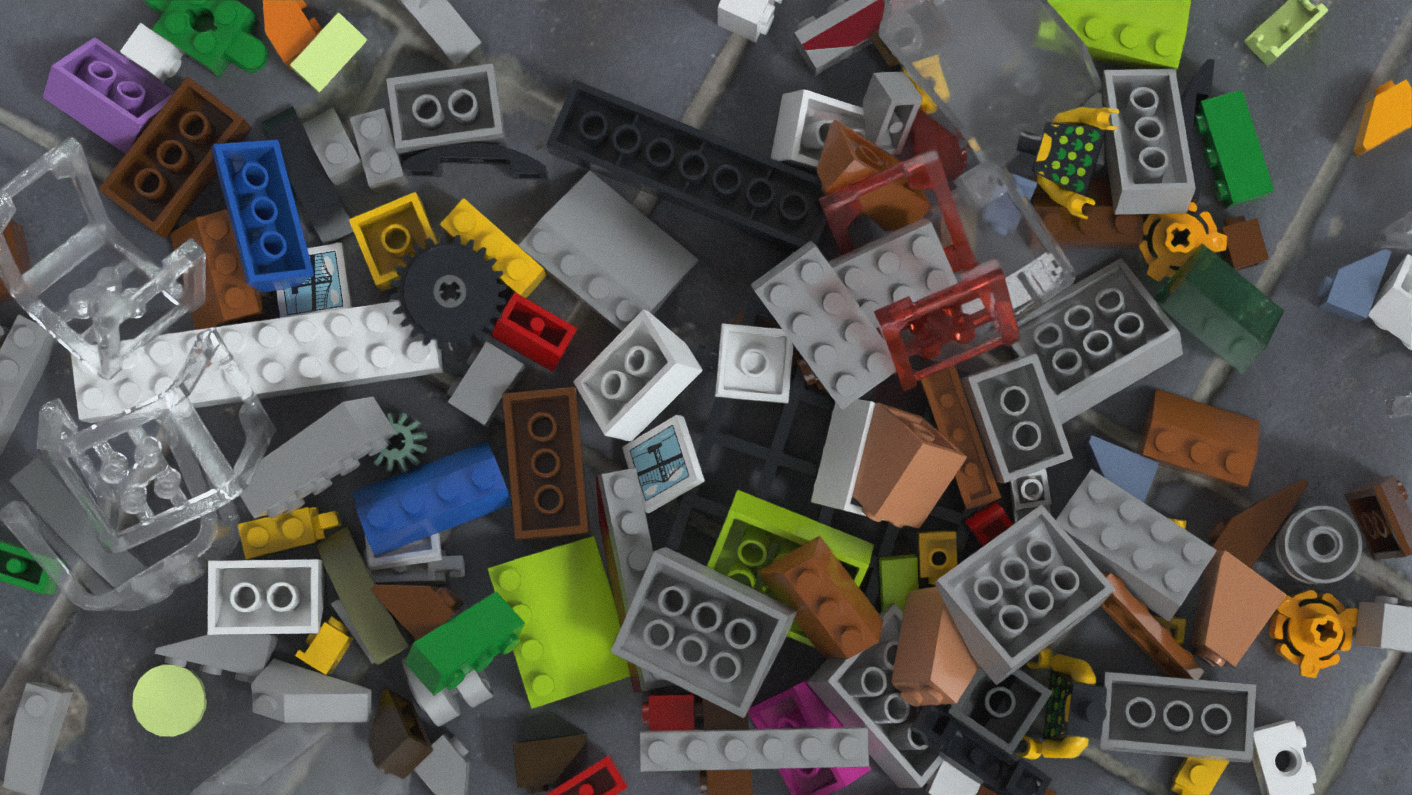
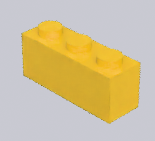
(519, 270)

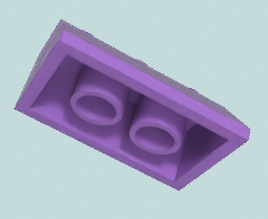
(106, 93)

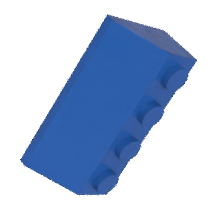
(263, 214)
(431, 498)

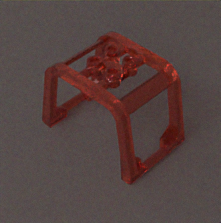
(939, 316)

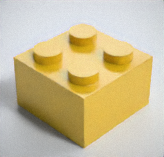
(389, 234)

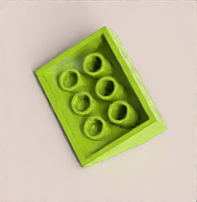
(1129, 31)
(763, 532)
(566, 619)

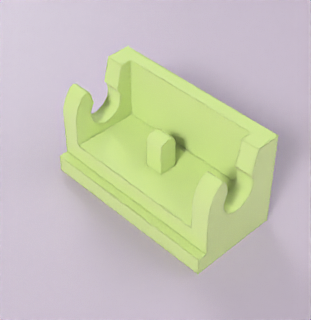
(1284, 29)
(328, 52)

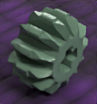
(411, 446)

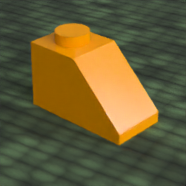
(1385, 116)

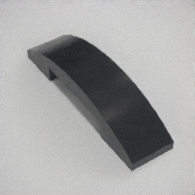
(1196, 91)
(430, 162)
(309, 177)
(976, 756)

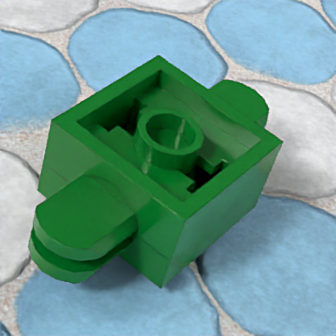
(212, 33)

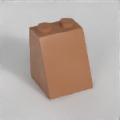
(904, 467)
(1231, 610)
(931, 654)

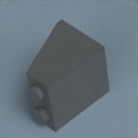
(1000, 711)

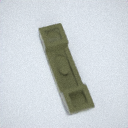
(353, 584)

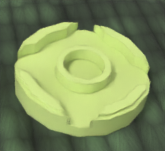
(169, 700)

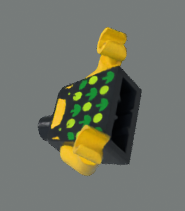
(1068, 154)
(1072, 711)

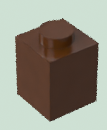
(1244, 243)

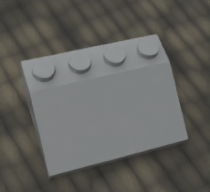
(607, 253)
(1098, 338)
(1021, 593)
(703, 631)
(862, 695)

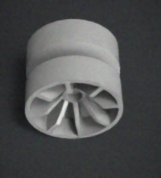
(1316, 545)
(445, 705)

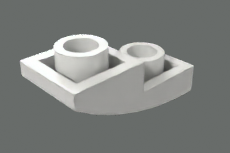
(1029, 493)

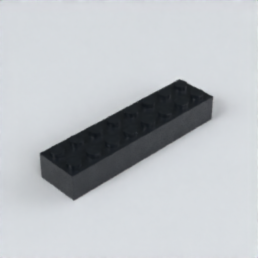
(688, 167)

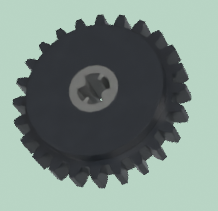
(444, 266)

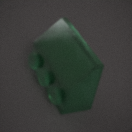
(1220, 308)

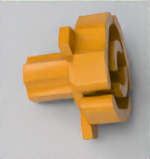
(1164, 233)
(1302, 633)

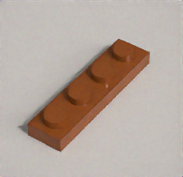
(957, 424)
(1148, 634)

